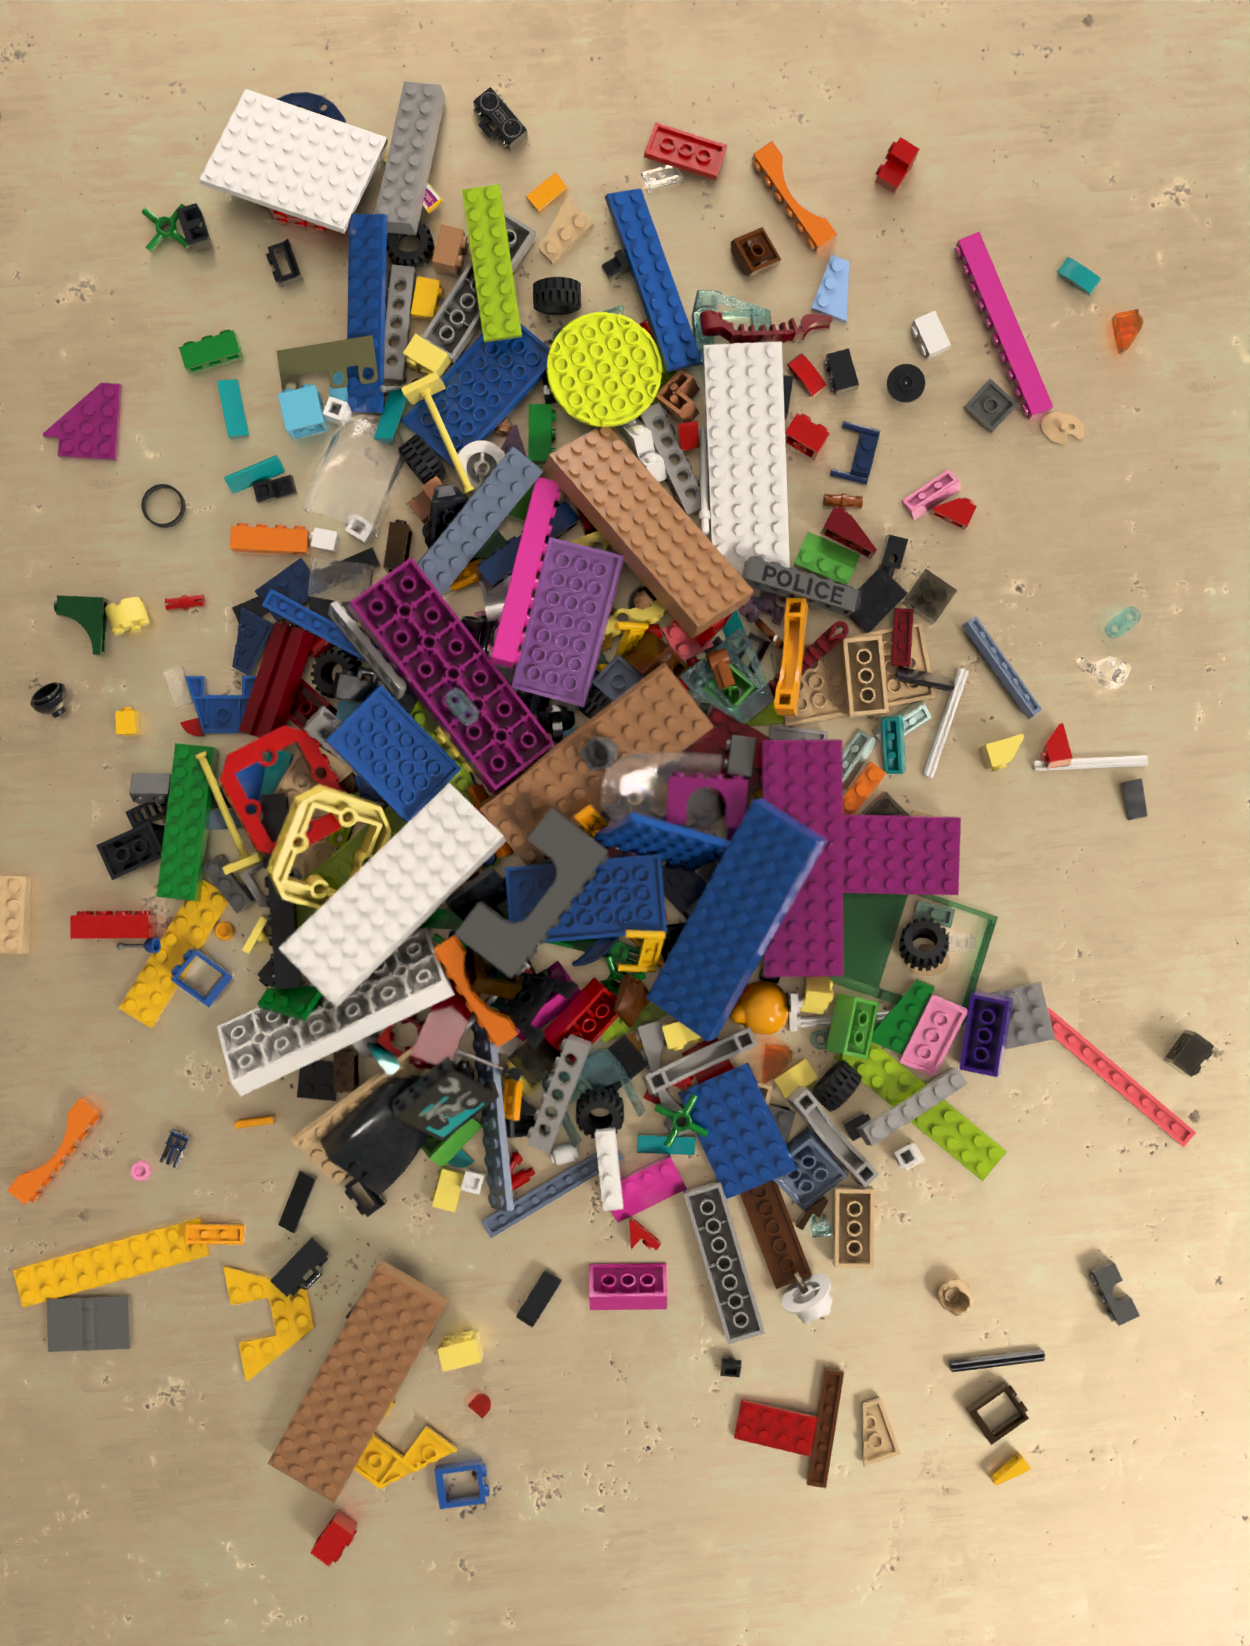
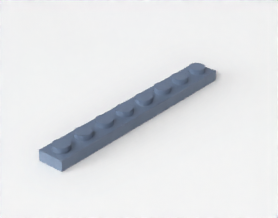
(543, 1195)

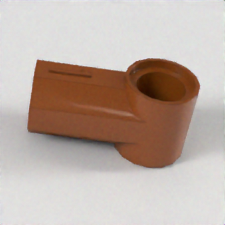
(719, 664)

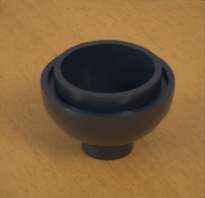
(50, 699)

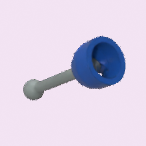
(151, 945)

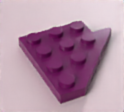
(90, 426)

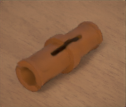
(843, 500)

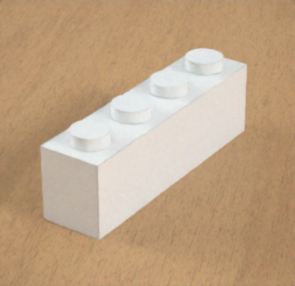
(609, 1169)

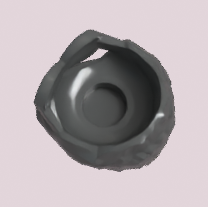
(601, 753)

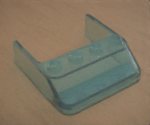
(599, 1070)

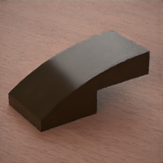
(816, 1209)

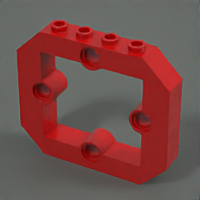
(252, 754)

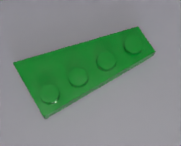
(900, 1022)

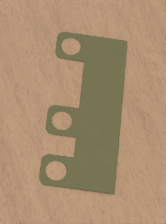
(328, 356)

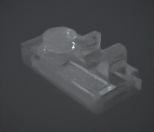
(661, 177)

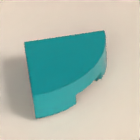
(461, 1159)

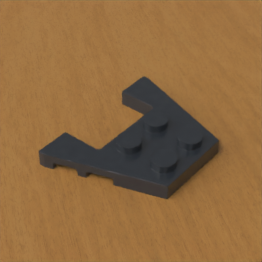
(531, 999)

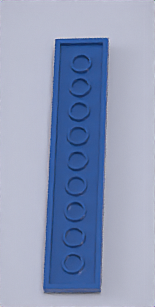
(653, 279)
(367, 304)

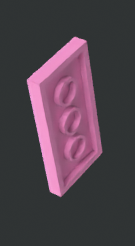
(933, 1035)

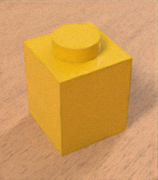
(127, 722)

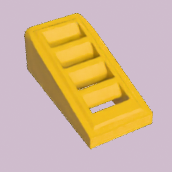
(1014, 1467)

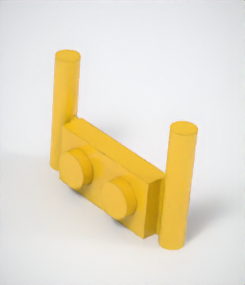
(632, 636)
(648, 953)

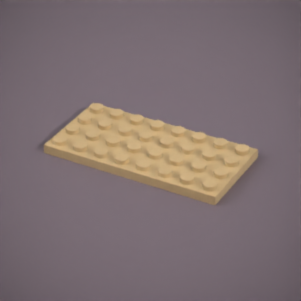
(823, 685)
(309, 1138)

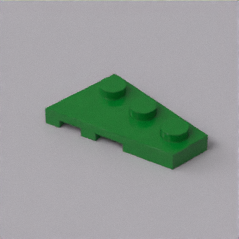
(291, 1001)

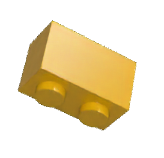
(426, 299)

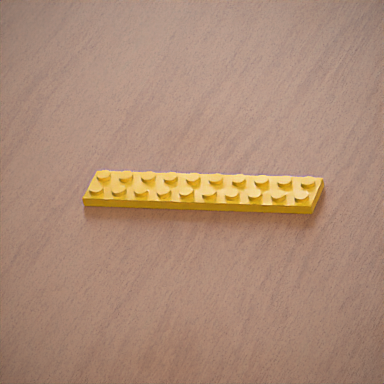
(106, 1263)

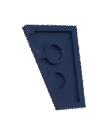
(251, 641)

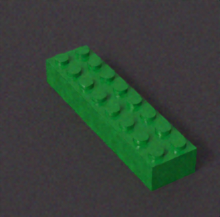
(186, 825)

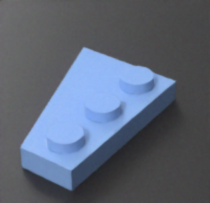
(833, 290)

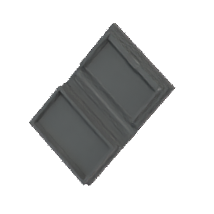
(88, 1323)

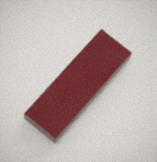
(901, 637)

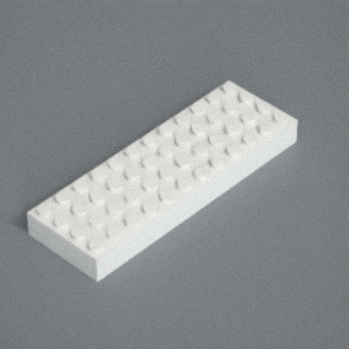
(746, 451)
(392, 894)
(271, 1045)

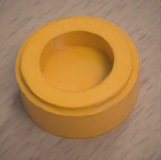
(224, 930)

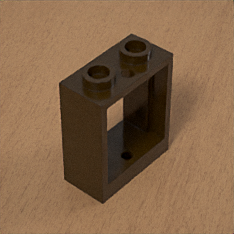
(397, 545)
(480, 983)
(348, 1065)
(1007, 1426)

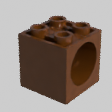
(652, 653)

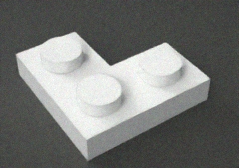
(794, 1004)

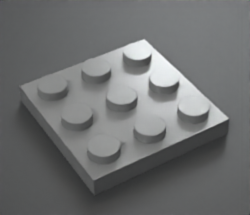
(1029, 1016)

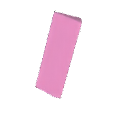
(931, 494)

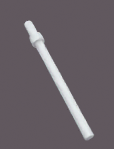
(704, 513)

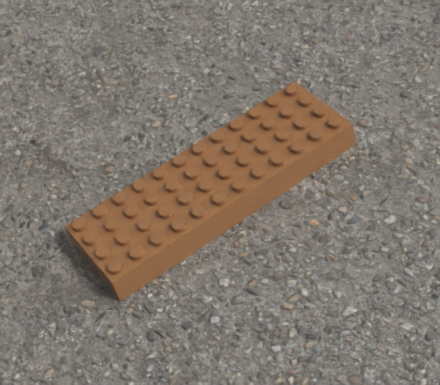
(648, 530)
(646, 718)
(358, 1381)

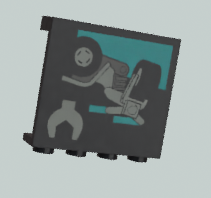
(443, 1101)

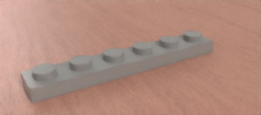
(367, 650)

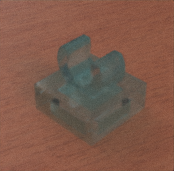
(820, 1229)

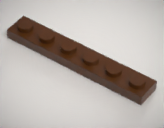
(825, 1427)

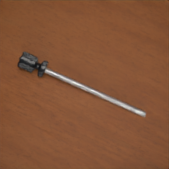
(514, 1073)

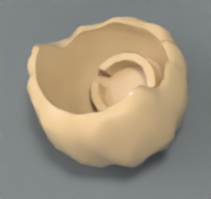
(955, 1297)

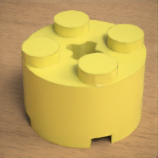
(127, 616)

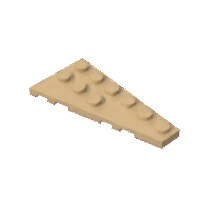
(297, 776)

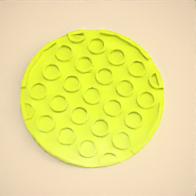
(604, 369)

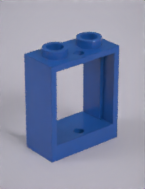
(215, 990)
(442, 1469)

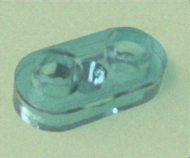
(1122, 623)
(463, 705)

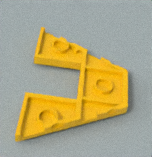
(290, 1316)
(385, 1465)

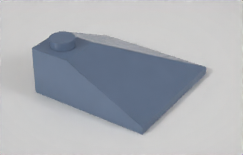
(815, 1171)

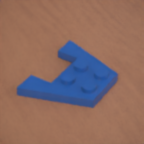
(219, 712)

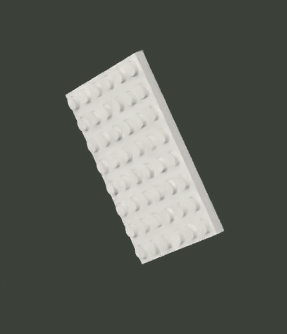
(294, 161)

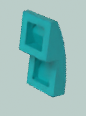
(1079, 275)

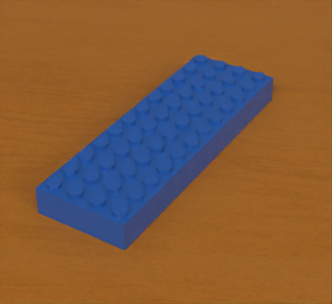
(735, 918)

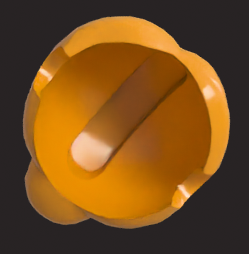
(761, 1008)

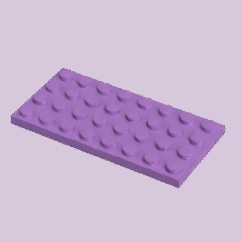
(567, 621)

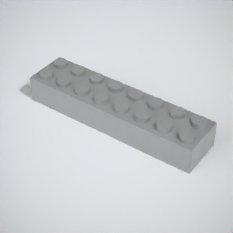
(410, 156)
(460, 313)
(723, 1262)

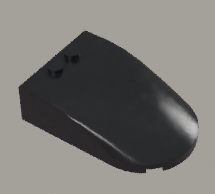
(372, 1141)

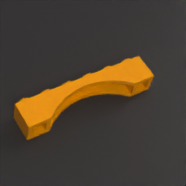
(794, 640)

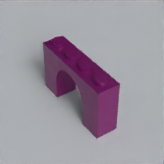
(681, 787)

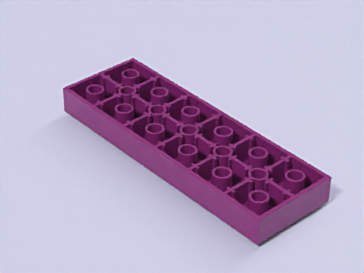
(439, 655)
(807, 785)
(899, 854)

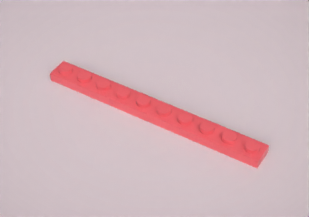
(1120, 1081)

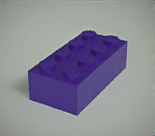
(986, 1033)

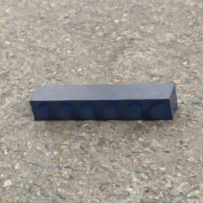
(501, 563)

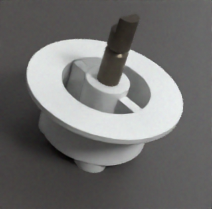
(479, 460)
(808, 1297)

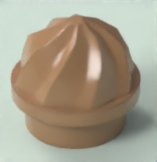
(504, 427)
(642, 600)

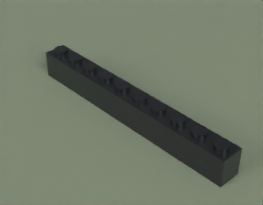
(282, 912)

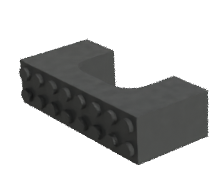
(510, 942)

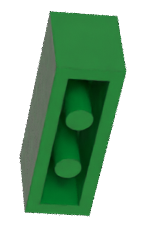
(211, 351)
(541, 432)

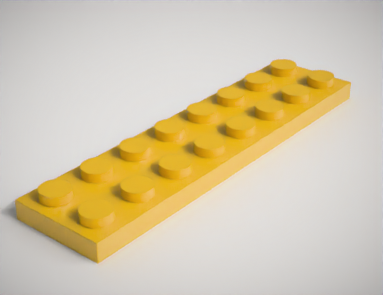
(187, 930)

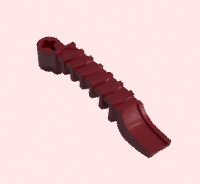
(714, 325)
(814, 652)

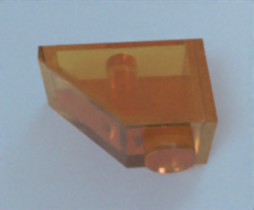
(1126, 327)
(775, 1060)

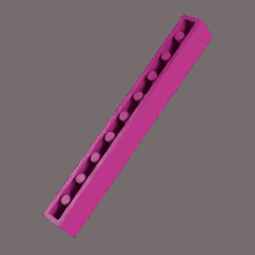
(1003, 325)
(524, 573)

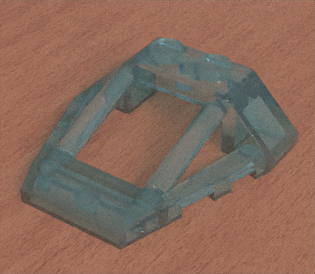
(708, 300)
(750, 706)

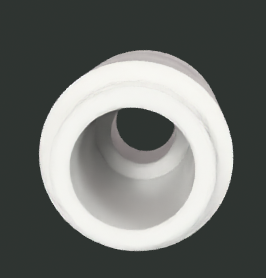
(564, 1153)

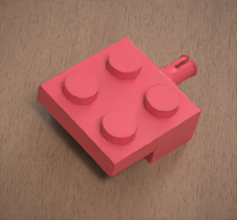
(682, 643)

